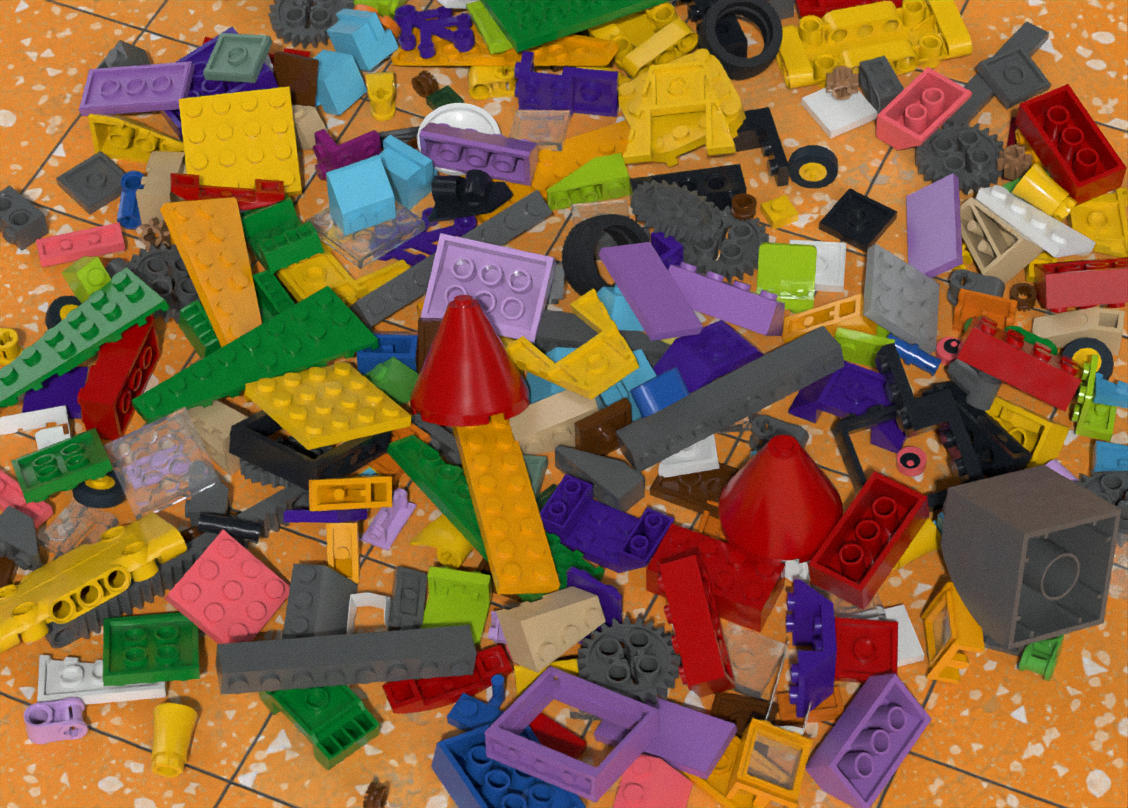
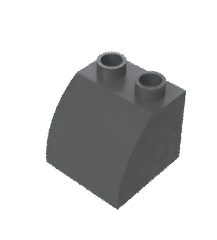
(1030, 554)

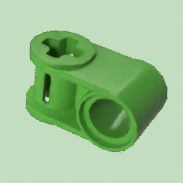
(1042, 657)

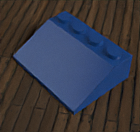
(486, 783)

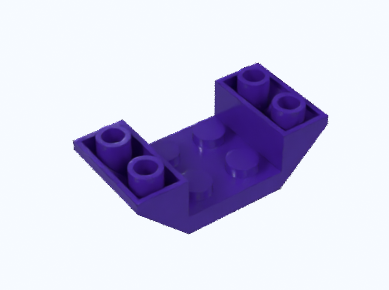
(708, 355)
(849, 392)
(600, 531)
(811, 625)

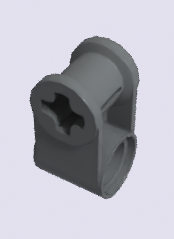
(973, 282)
(775, 428)

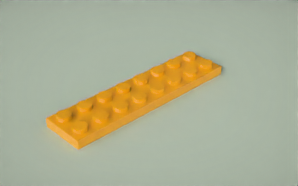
(506, 509)

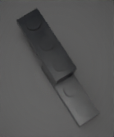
(761, 132)
(927, 414)

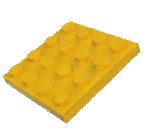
(241, 139)
(327, 405)

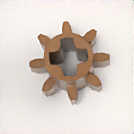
(842, 83)
(1014, 162)
(154, 227)

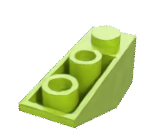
(593, 182)
(86, 277)

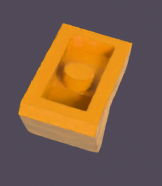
(344, 549)

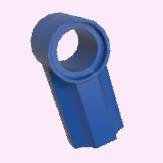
(128, 210)

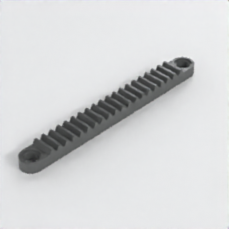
(267, 511)

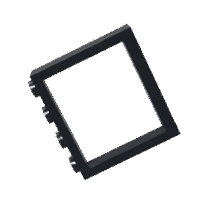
(877, 416)
(251, 444)

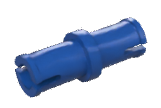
(914, 355)

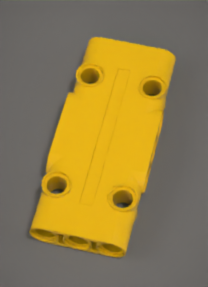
(907, 36)
(647, 38)
(127, 549)

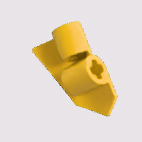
(450, 543)

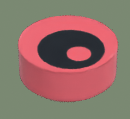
(947, 350)
(911, 461)

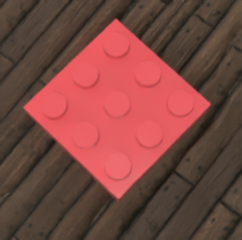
(228, 592)

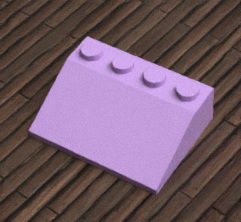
(504, 280)

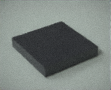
(858, 220)

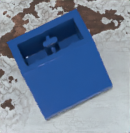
(391, 344)

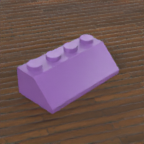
(468, 150)
(729, 301)
(868, 742)

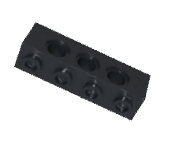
(727, 28)
(715, 183)
(993, 445)

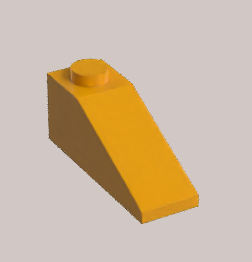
(842, 313)
(350, 493)

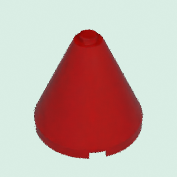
(467, 372)
(779, 504)

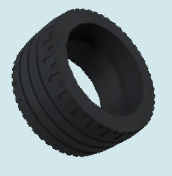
(762, 15)
(580, 243)

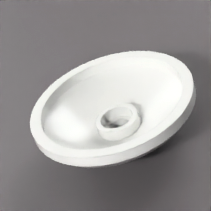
(460, 116)

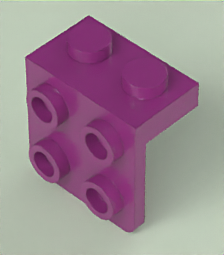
(333, 157)

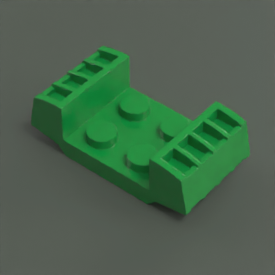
(279, 236)
(198, 329)
(328, 717)

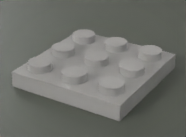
(901, 298)

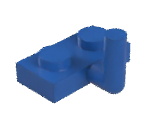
(472, 714)

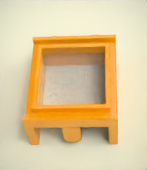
(947, 630)
(770, 764)

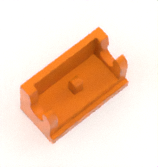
(980, 304)

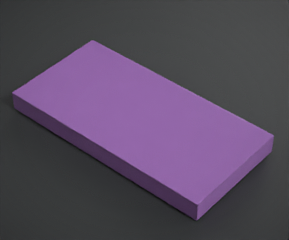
(136, 88)
(935, 227)
(650, 291)
(685, 738)

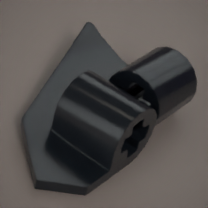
(466, 196)

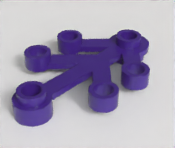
(408, 17)
(423, 241)

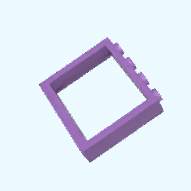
(556, 768)

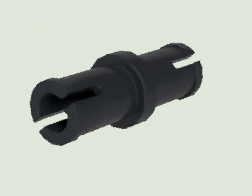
(234, 527)

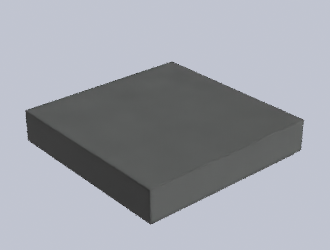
(1013, 76)
(93, 182)

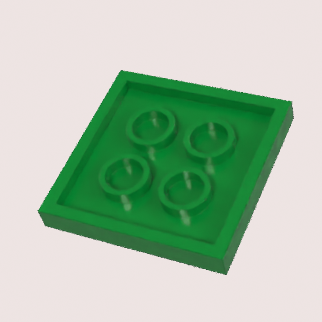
(61, 466)
(150, 649)

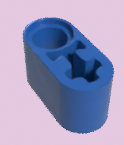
(659, 392)

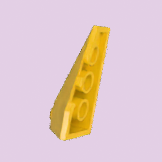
(128, 139)
(1032, 430)

